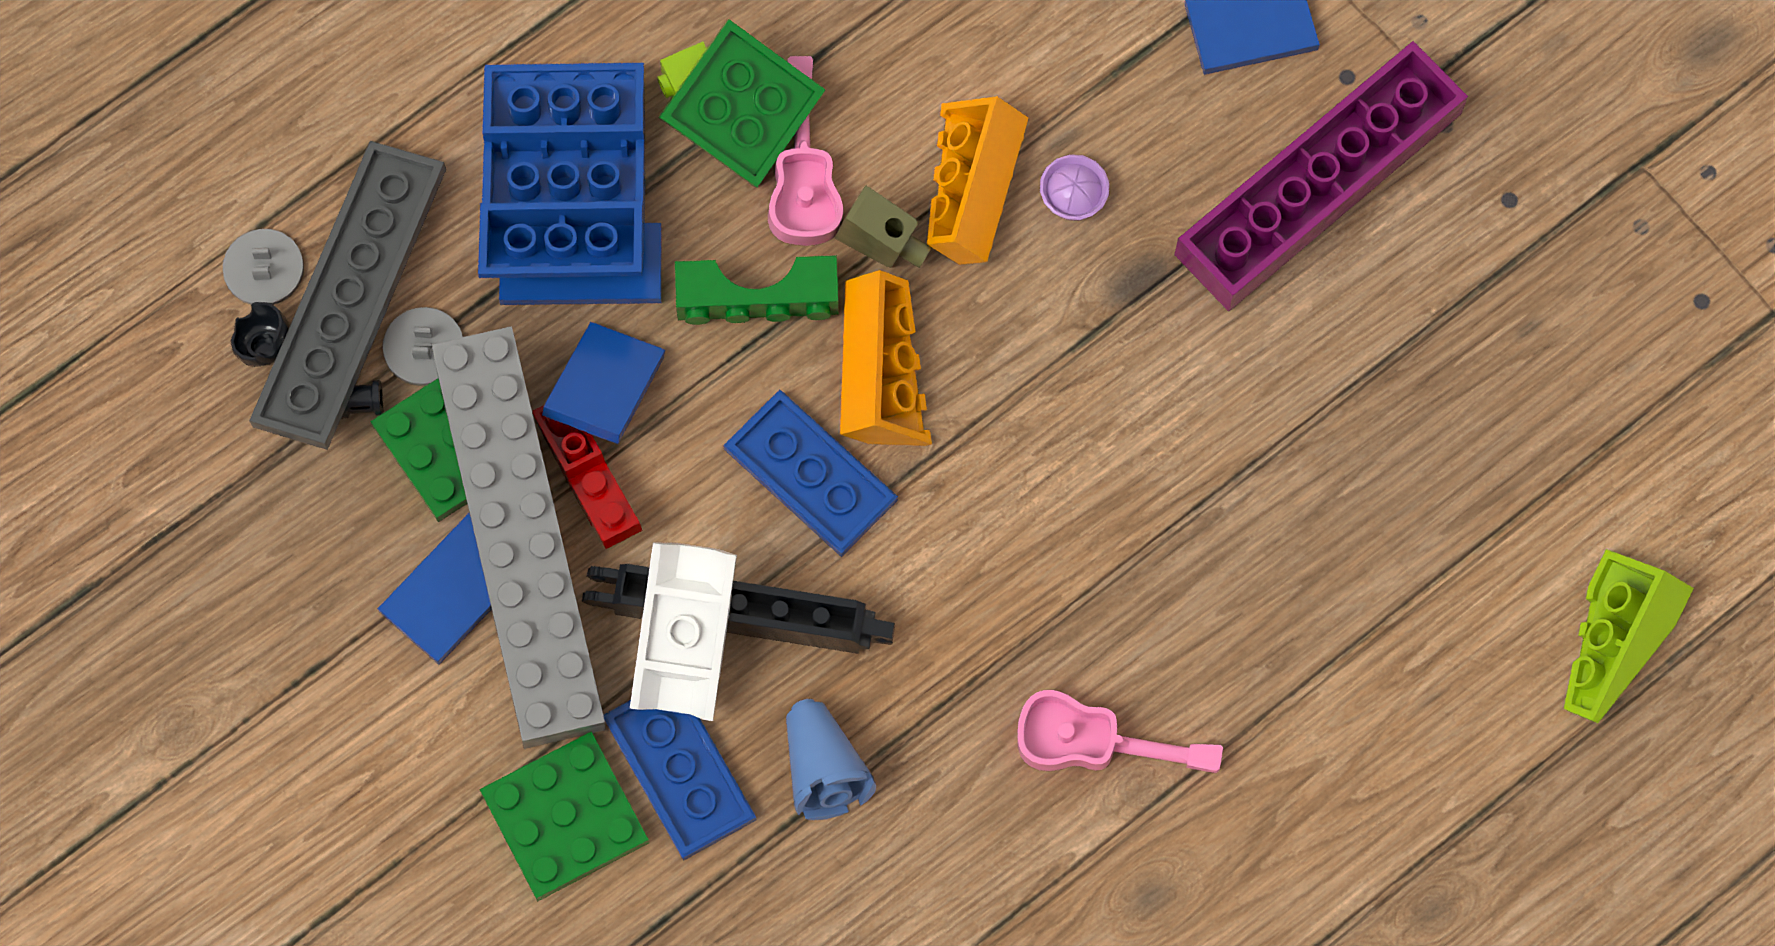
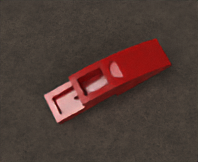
(590, 480)

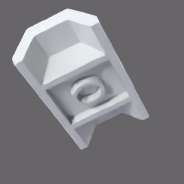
(683, 629)

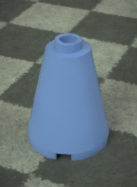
(824, 764)

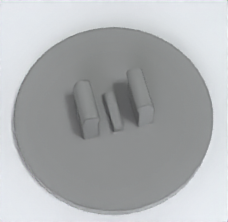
(263, 266)
(409, 342)

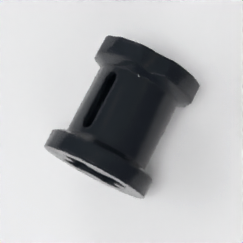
(365, 399)

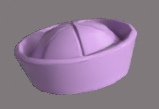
(1074, 187)

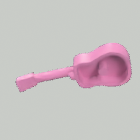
(805, 201)
(1065, 733)

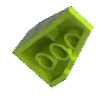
(1626, 623)

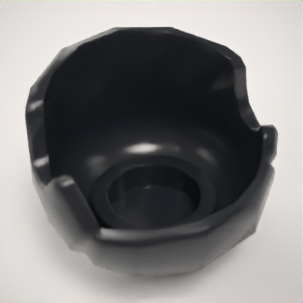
(259, 335)

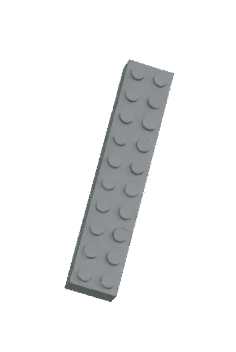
(518, 538)

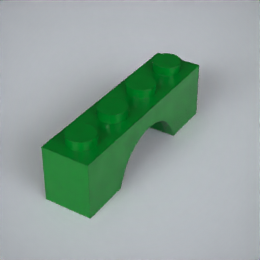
(707, 294)

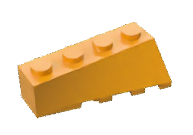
(974, 176)
(880, 364)

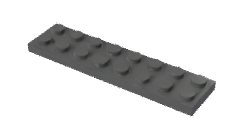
(348, 295)

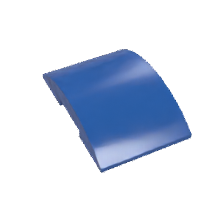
(563, 170)

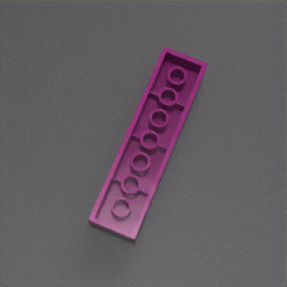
(1320, 176)

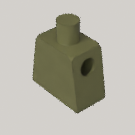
(872, 223)

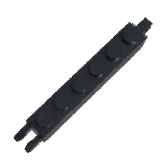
(761, 611)

